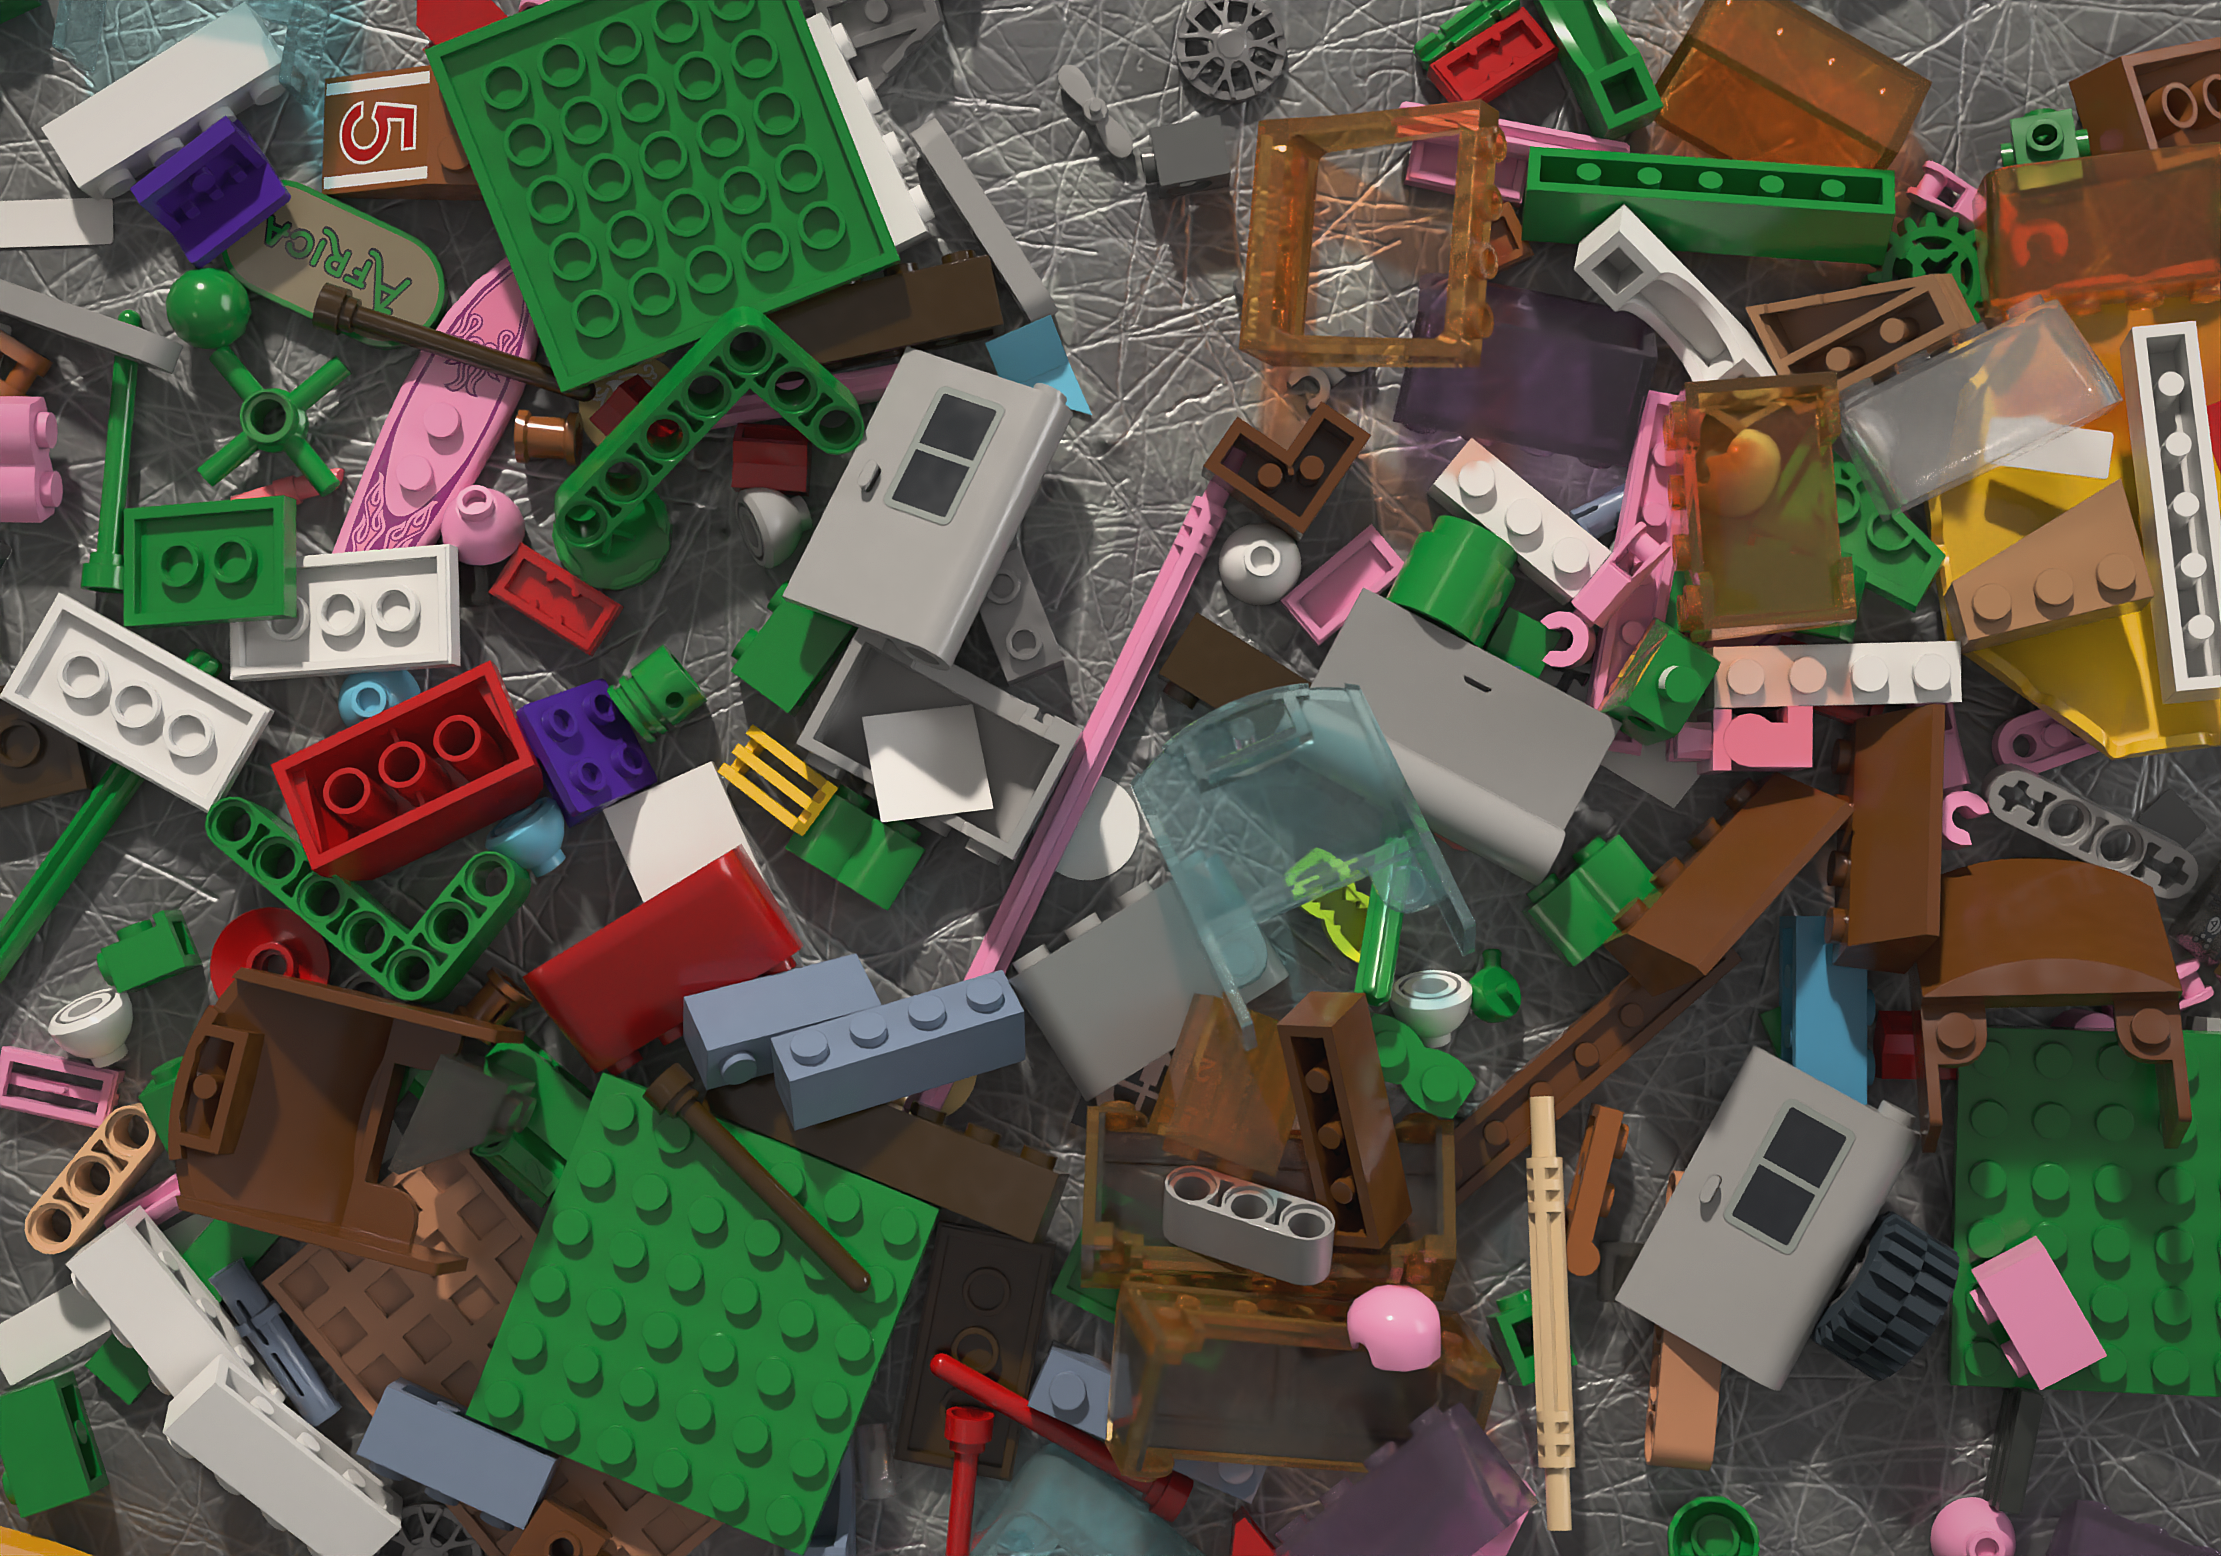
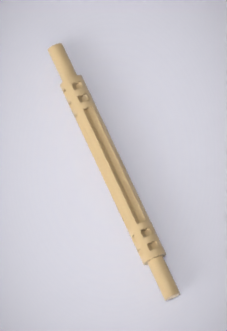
(1550, 1314)

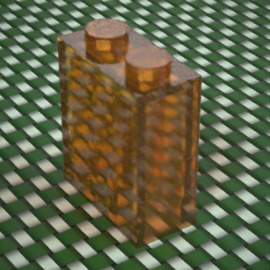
(1225, 1097)

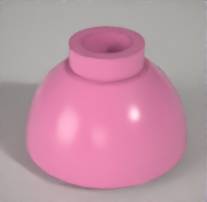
(482, 525)
(1972, 1529)

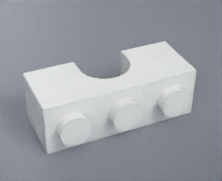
(1547, 541)

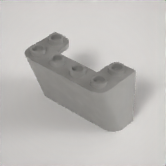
(1122, 988)

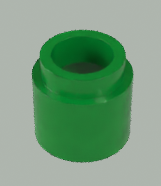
(1457, 578)

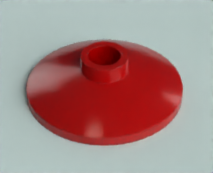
(267, 932)

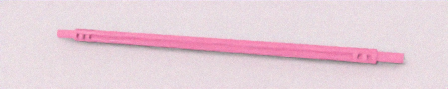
(1098, 740)

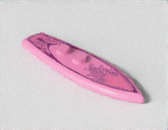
(442, 423)

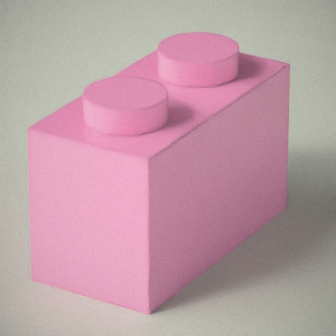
(2037, 1313)

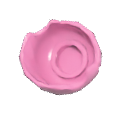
(1396, 1327)

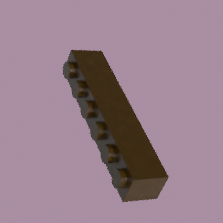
(915, 1155)

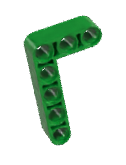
(697, 414)
(359, 910)

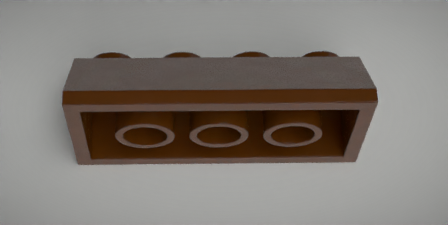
(1891, 843)
(1723, 880)

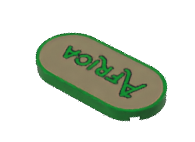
(330, 242)

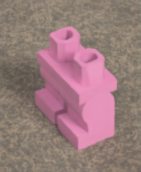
(1746, 741)

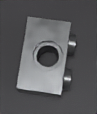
(1019, 623)

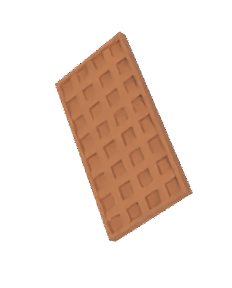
(439, 1331)

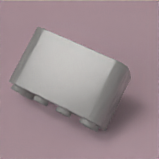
(1018, 743)

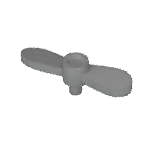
(1095, 112)

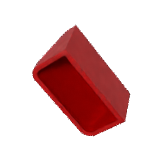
(634, 973)

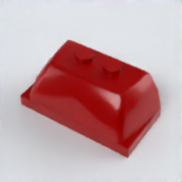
(411, 778)

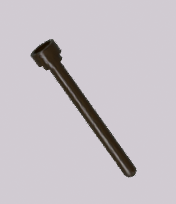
(340, 311)
(677, 1097)

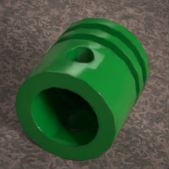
(657, 694)

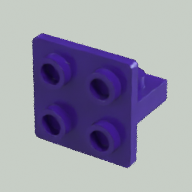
(213, 191)
(585, 750)

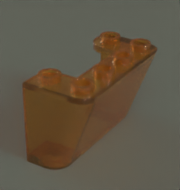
(1757, 506)

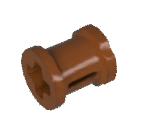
(548, 437)
(496, 1000)

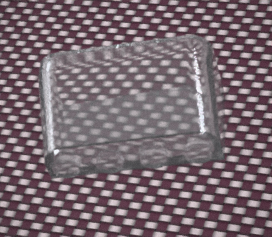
(1973, 405)

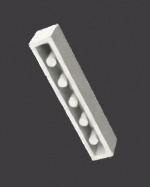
(2176, 505)

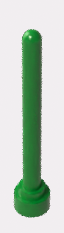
(106, 565)

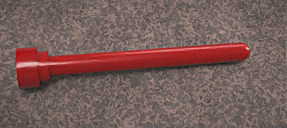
(968, 1433)
(1165, 1495)

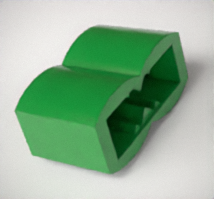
(860, 849)
(1579, 908)
(1422, 1074)

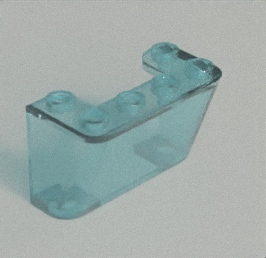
(1072, 1505)

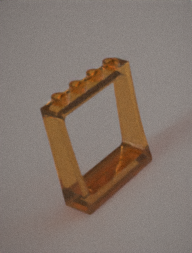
(1283, 232)

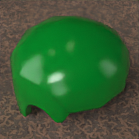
(1712, 1529)

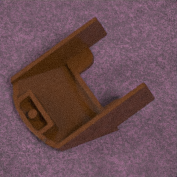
(2047, 939)
(293, 1109)

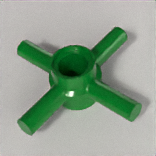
(255, 407)

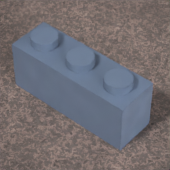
(733, 1024)
(457, 1456)

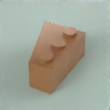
(1862, 328)
(2056, 578)

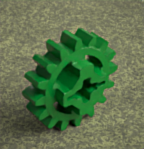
(1915, 260)

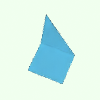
(1037, 356)

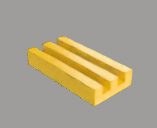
(748, 757)

